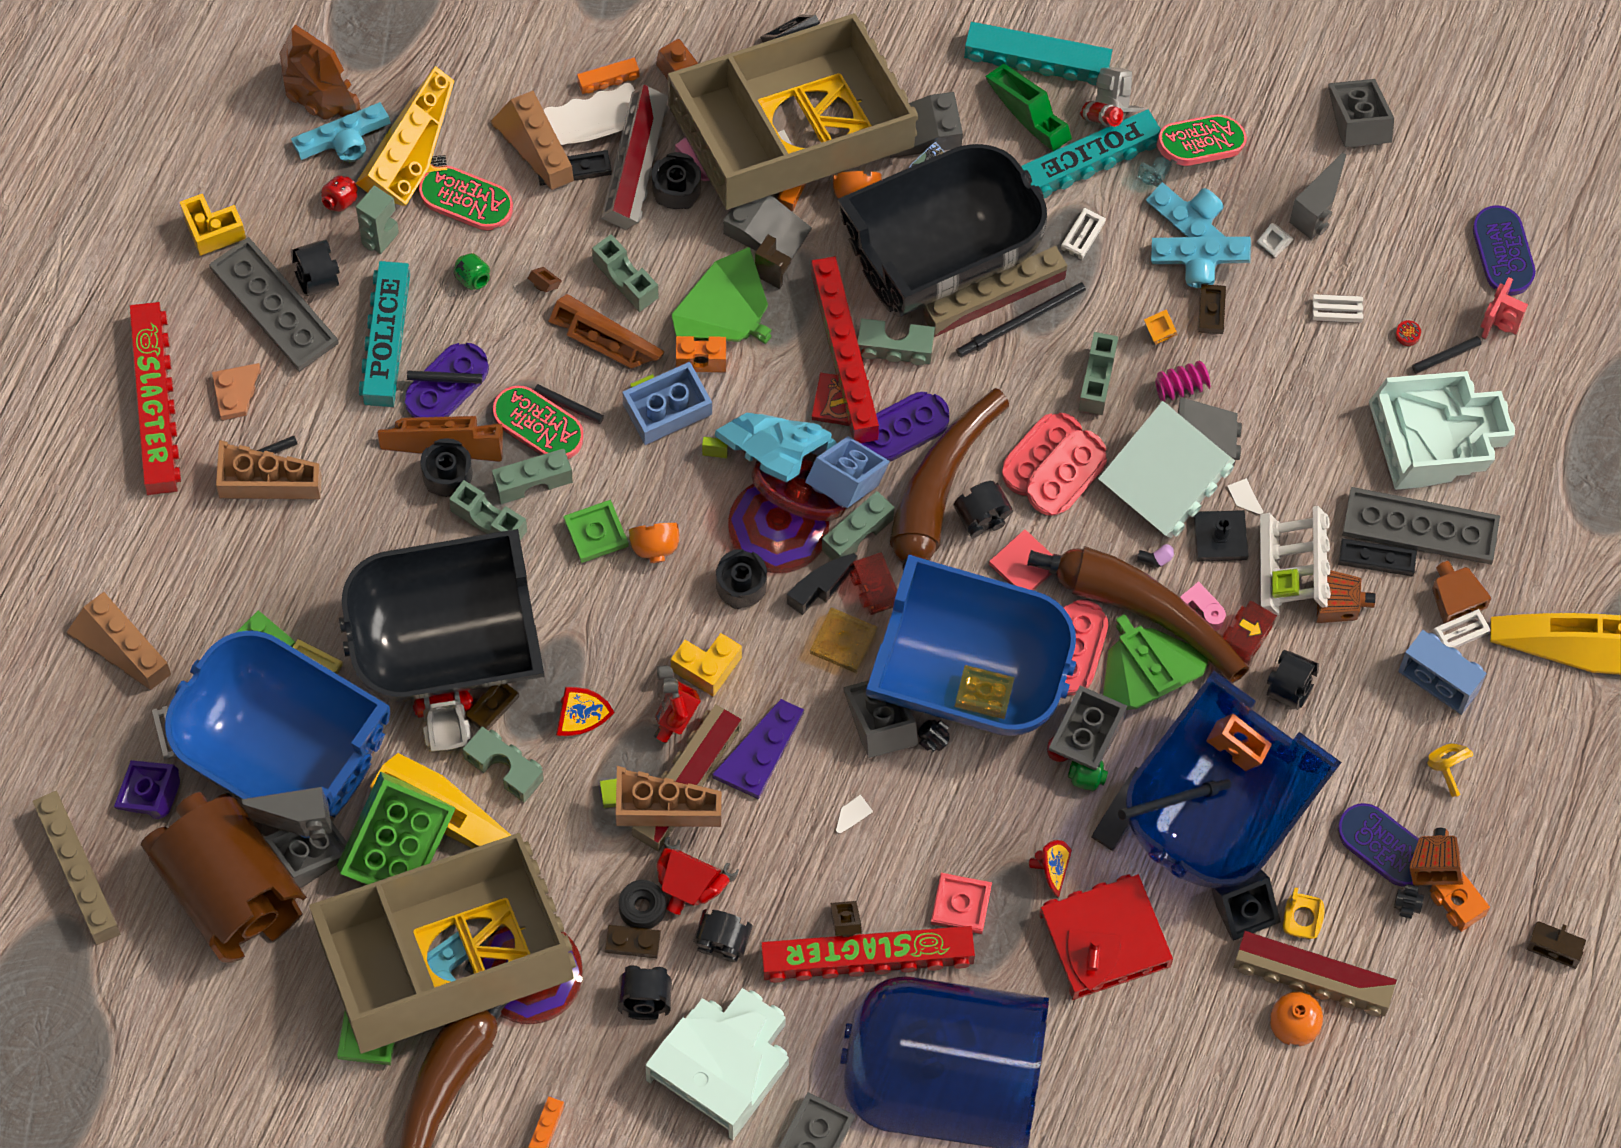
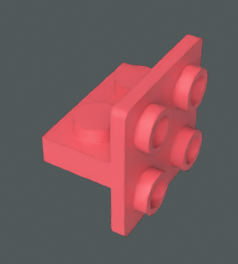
(1504, 311)

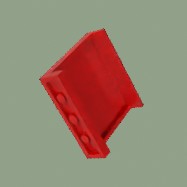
(1115, 910)

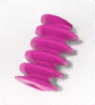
(1182, 379)

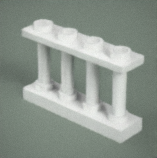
(1271, 553)

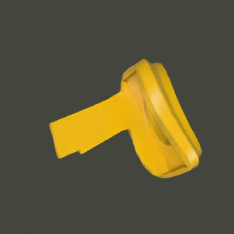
(1437, 763)
(1298, 901)

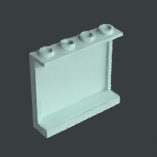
(1167, 470)

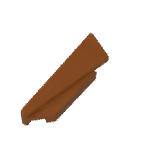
(602, 333)
(421, 432)

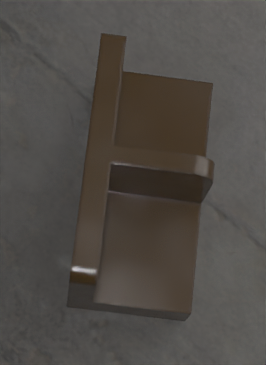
(771, 263)
(1556, 944)

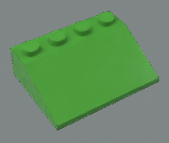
(394, 831)

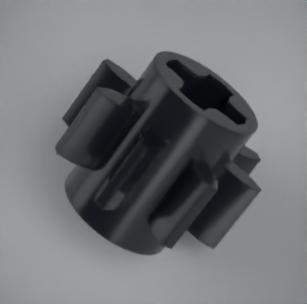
(933, 735)
(1408, 901)

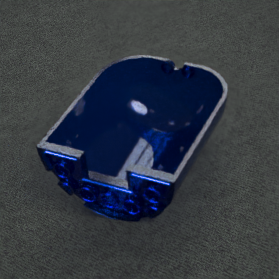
(1236, 832)
(946, 1061)

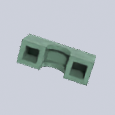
(374, 220)
(633, 284)
(913, 348)
(1098, 373)
(546, 469)
(474, 508)
(869, 517)
(488, 749)

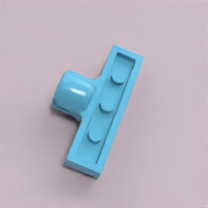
(342, 134)
(1190, 217)
(1200, 255)
(447, 957)

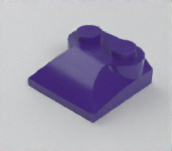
(148, 788)

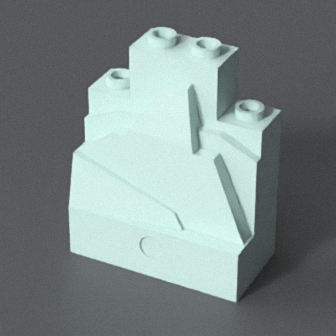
(1438, 427)
(723, 1058)

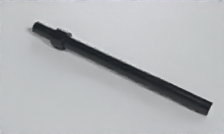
(980, 341)
(1207, 789)

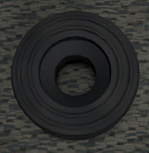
(642, 890)

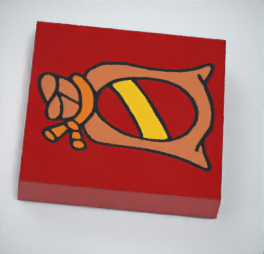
(829, 402)

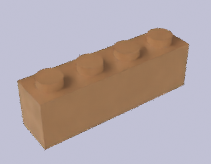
(530, 132)
(263, 475)
(112, 635)
(663, 802)

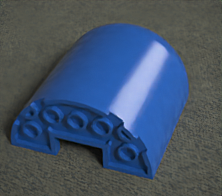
(963, 619)
(274, 721)

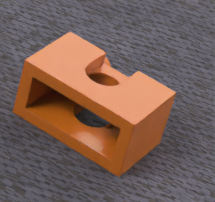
(714, 350)
(1245, 753)
(1463, 915)

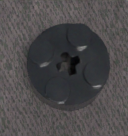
(676, 181)
(315, 268)
(445, 454)
(983, 508)
(752, 578)
(1292, 680)
(722, 934)
(644, 992)

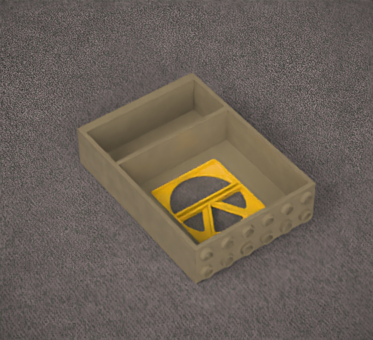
(731, 102)
(383, 932)

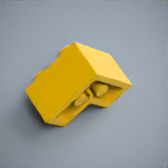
(209, 229)
(709, 668)

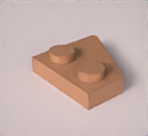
(234, 389)

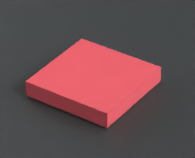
(1012, 562)
(961, 902)

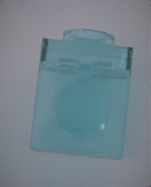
(1155, 174)

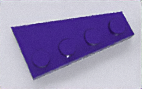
(759, 753)

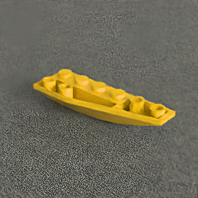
(410, 142)
(1572, 639)
(469, 822)

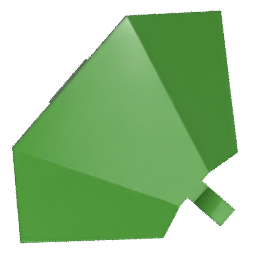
(725, 302)
(1148, 665)

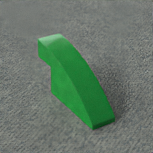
(1029, 106)

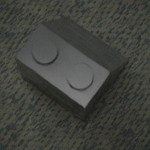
(1214, 423)

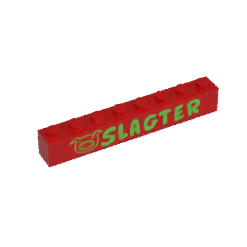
(844, 350)
(154, 398)
(868, 953)

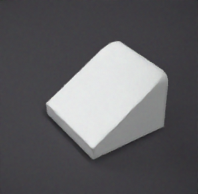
(1274, 240)

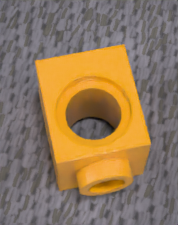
(1160, 327)

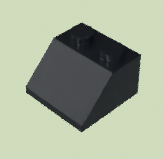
(1247, 906)

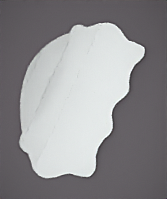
(592, 117)

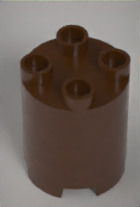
(224, 874)

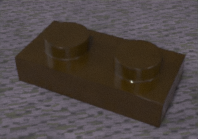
(1212, 309)
(492, 705)
(846, 918)
(633, 941)

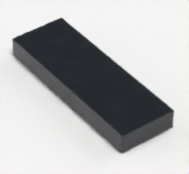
(588, 166)
(1377, 557)

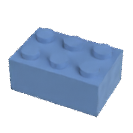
(667, 403)
(847, 472)
(1442, 671)

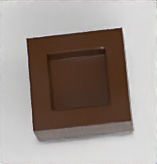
(544, 279)

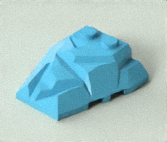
(775, 442)

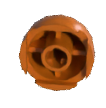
(852, 181)
(654, 541)
(1296, 1018)

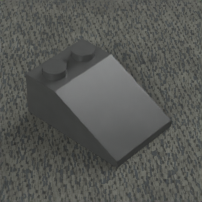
(1361, 113)
(937, 123)
(1315, 203)
(765, 216)
(880, 724)
(1088, 728)
(296, 811)
(307, 857)

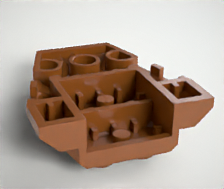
(314, 76)

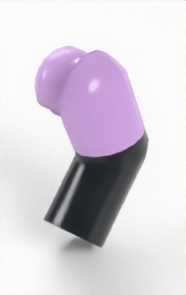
(1157, 558)

